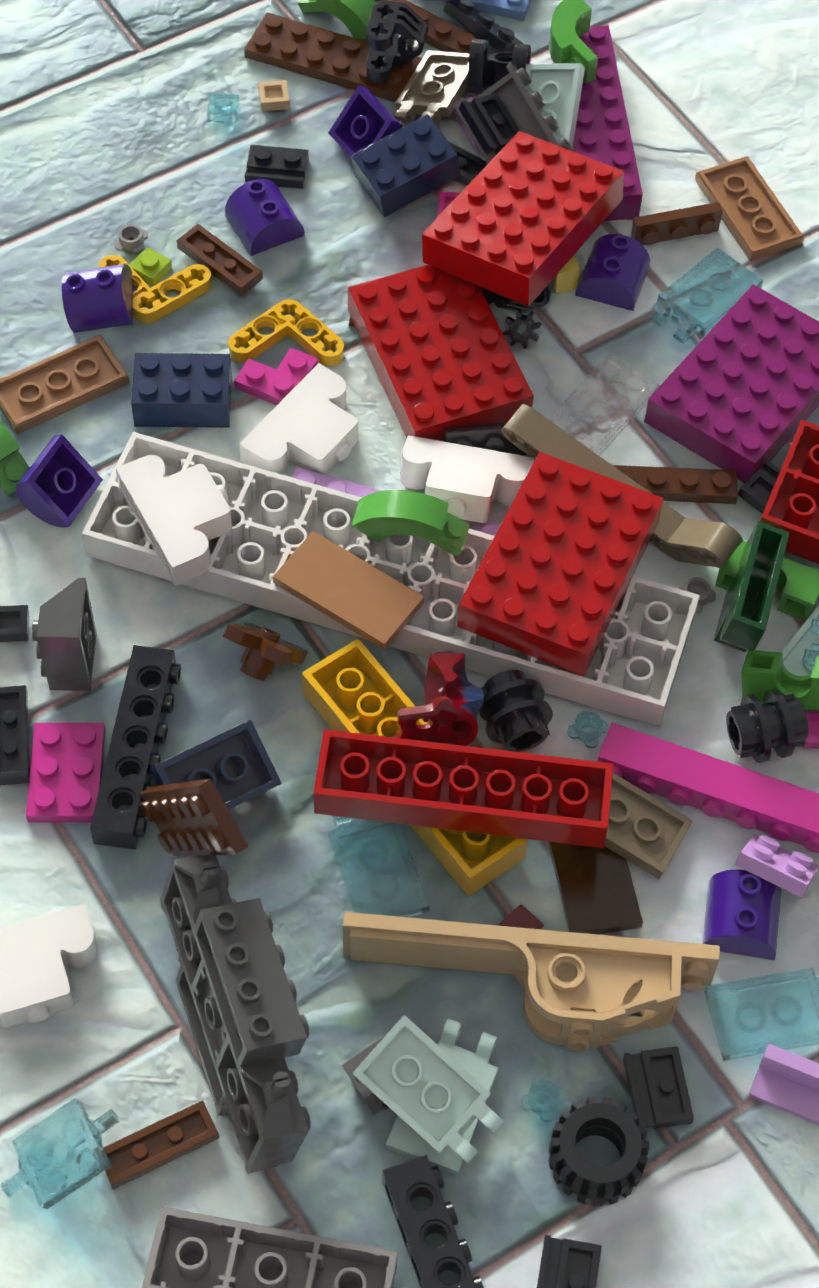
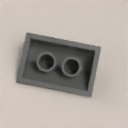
(66, 638)

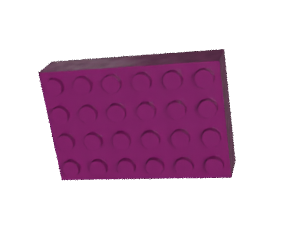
(743, 385)

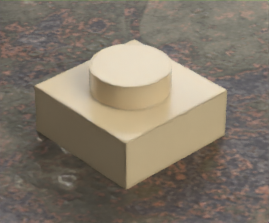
(273, 95)

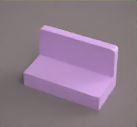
(788, 1083)

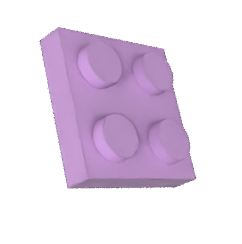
(777, 865)

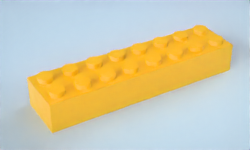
(362, 698)

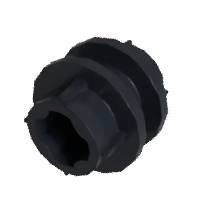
(515, 711)
(774, 724)

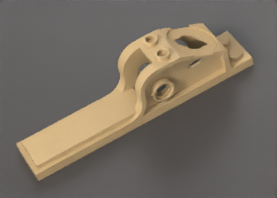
(572, 983)

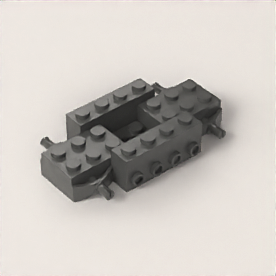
(238, 1009)

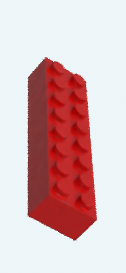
(463, 788)

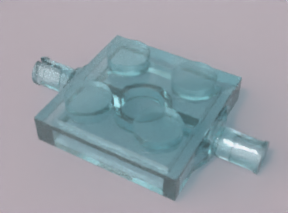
(60, 1153)

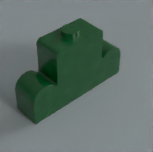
(752, 589)

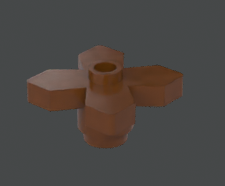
(263, 649)

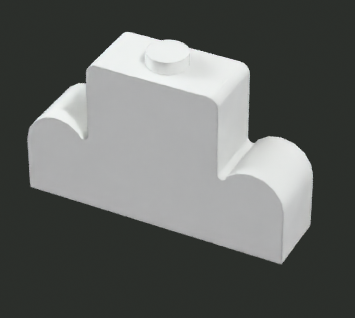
(304, 427)
(463, 475)
(176, 513)
(35, 961)

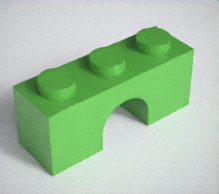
(796, 584)
(766, 672)

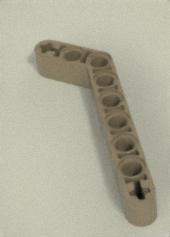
(676, 536)

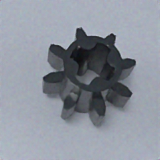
(514, 323)

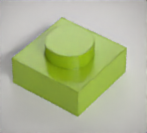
(151, 266)

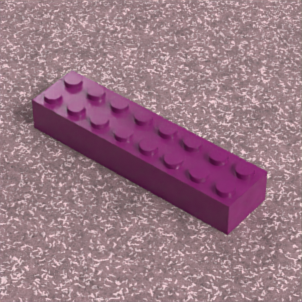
(603, 123)

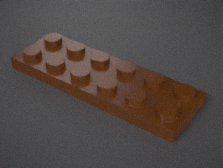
(322, 55)
(192, 819)

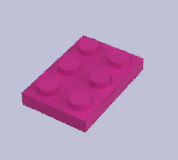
(65, 772)

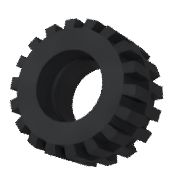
(603, 1121)

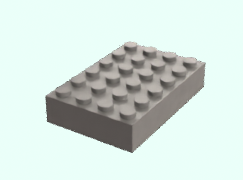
(229, 1253)

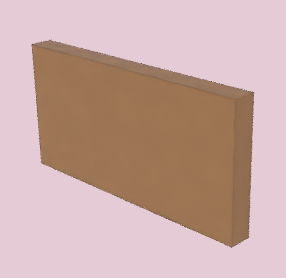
(749, 208)
(60, 383)
(348, 590)

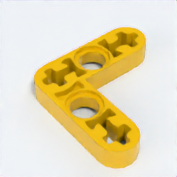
(164, 305)
(286, 326)

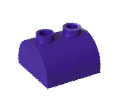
(362, 122)
(262, 216)
(614, 271)
(98, 298)
(58, 483)
(742, 914)

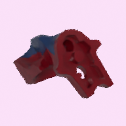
(449, 704)

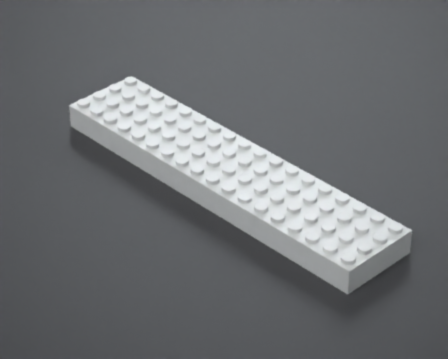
(277, 513)

